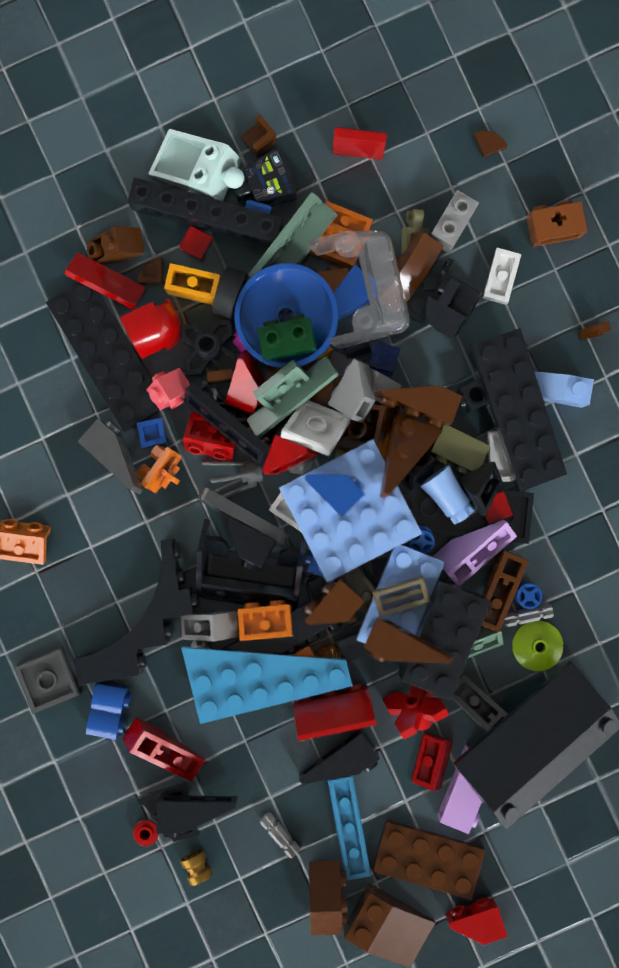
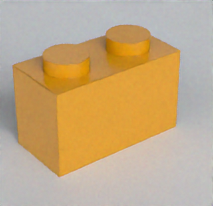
(191, 283)

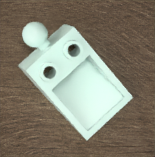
(197, 165)

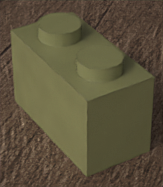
(459, 450)

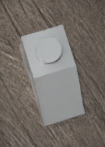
(210, 626)

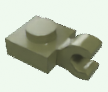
(415, 222)

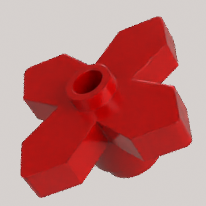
(415, 710)

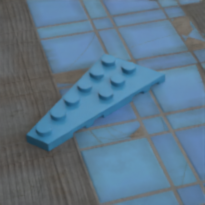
(245, 681)

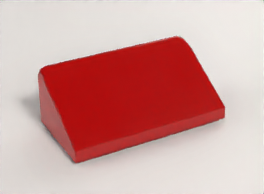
(432, 761)

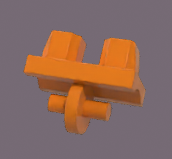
(162, 471)

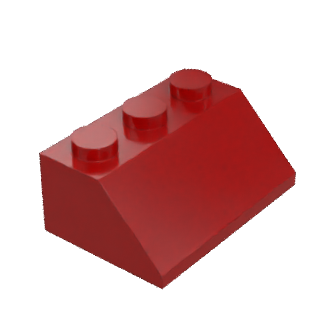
(333, 712)

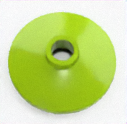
(525, 642)

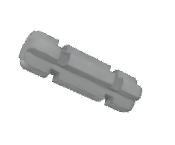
(528, 615)
(280, 835)

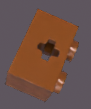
(544, 231)

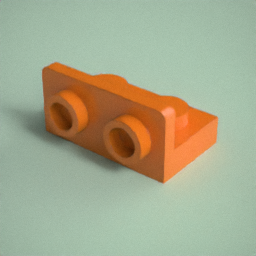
(23, 541)
(266, 621)

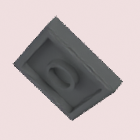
(47, 680)

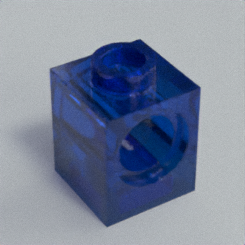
(384, 358)

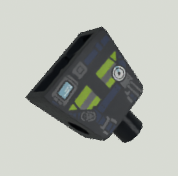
(267, 181)

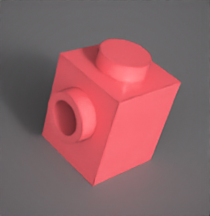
(168, 389)

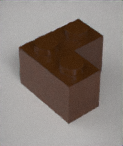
(327, 905)

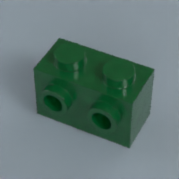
(287, 338)

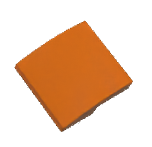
(344, 221)

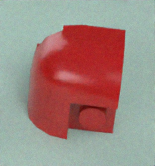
(153, 327)

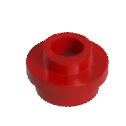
(145, 824)

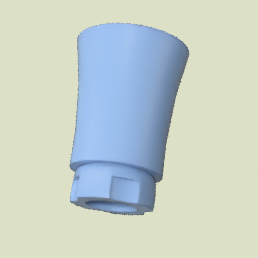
(448, 494)

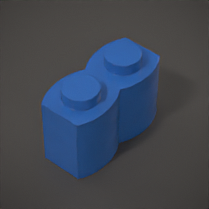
(108, 710)

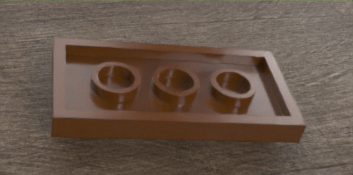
(428, 859)

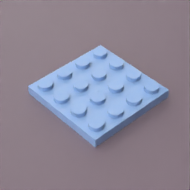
(365, 530)

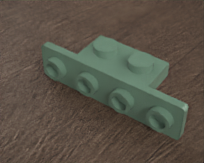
(287, 392)

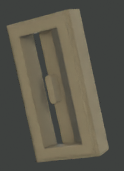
(398, 586)

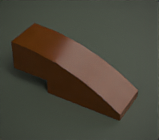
(417, 261)

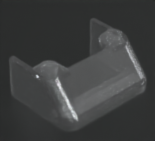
(383, 283)

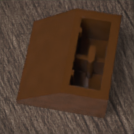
(335, 605)

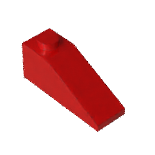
(162, 749)

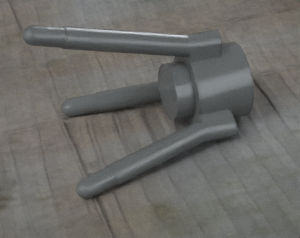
(249, 473)

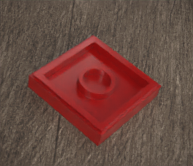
(359, 143)

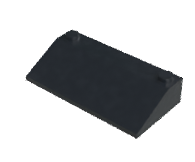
(537, 745)

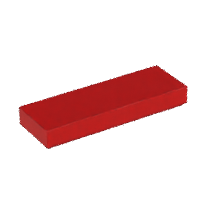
(105, 281)

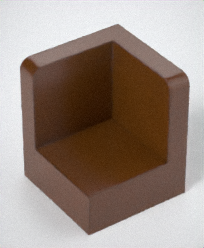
(259, 137)

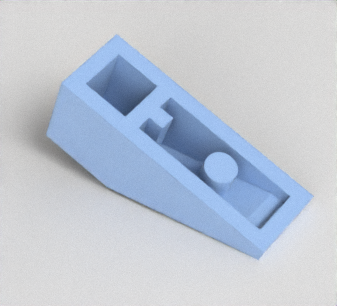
(565, 389)

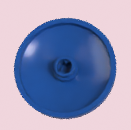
(281, 293)

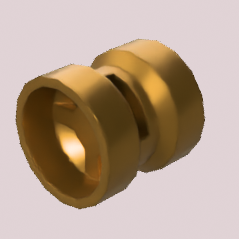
(196, 866)

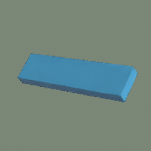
(349, 828)

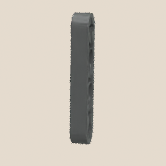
(242, 515)

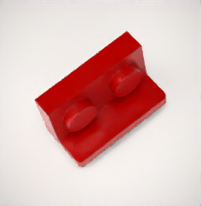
(205, 439)

